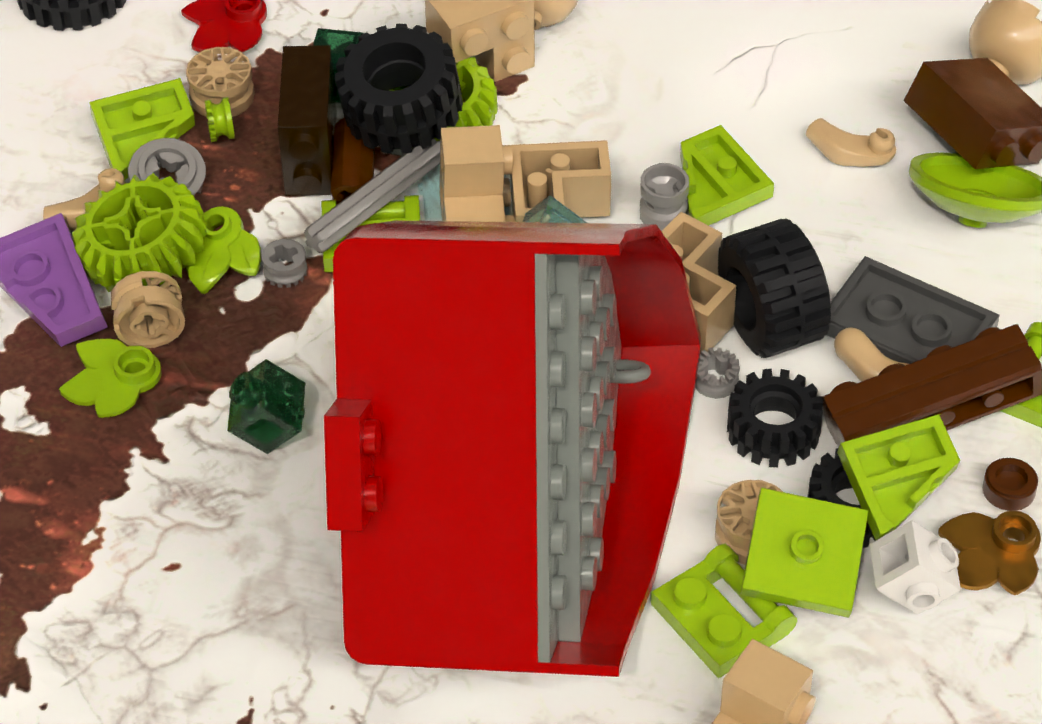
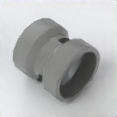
(663, 194)

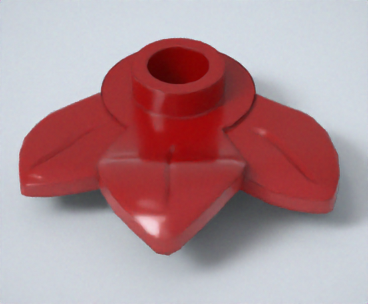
(226, 23)

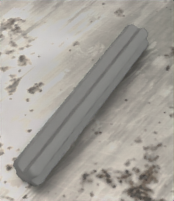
(371, 197)

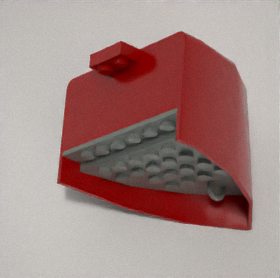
(505, 439)

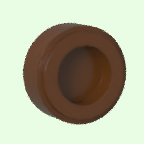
(1010, 484)

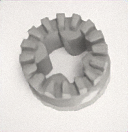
(276, 271)
(724, 365)

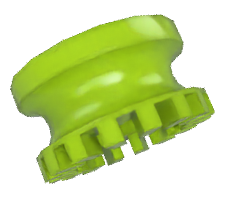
(219, 119)

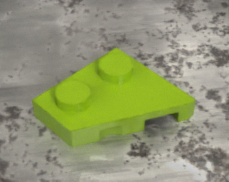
(139, 117)
(898, 469)

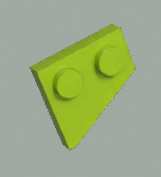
(721, 176)

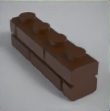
(951, 381)

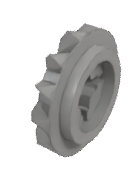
(173, 156)

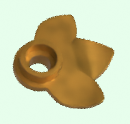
(988, 553)

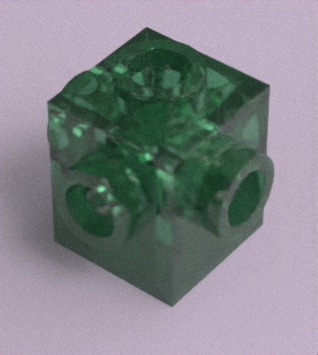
(266, 406)

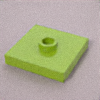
(804, 552)

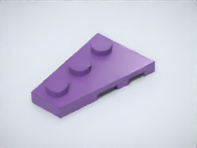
(49, 280)

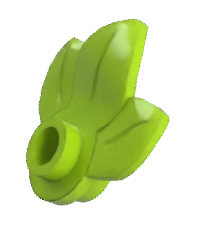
(224, 249)
(112, 376)

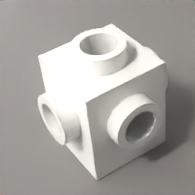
(915, 567)

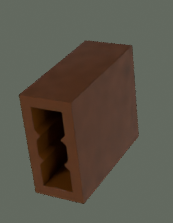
(978, 112)

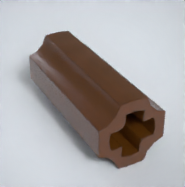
(350, 164)

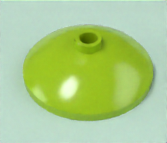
(977, 194)

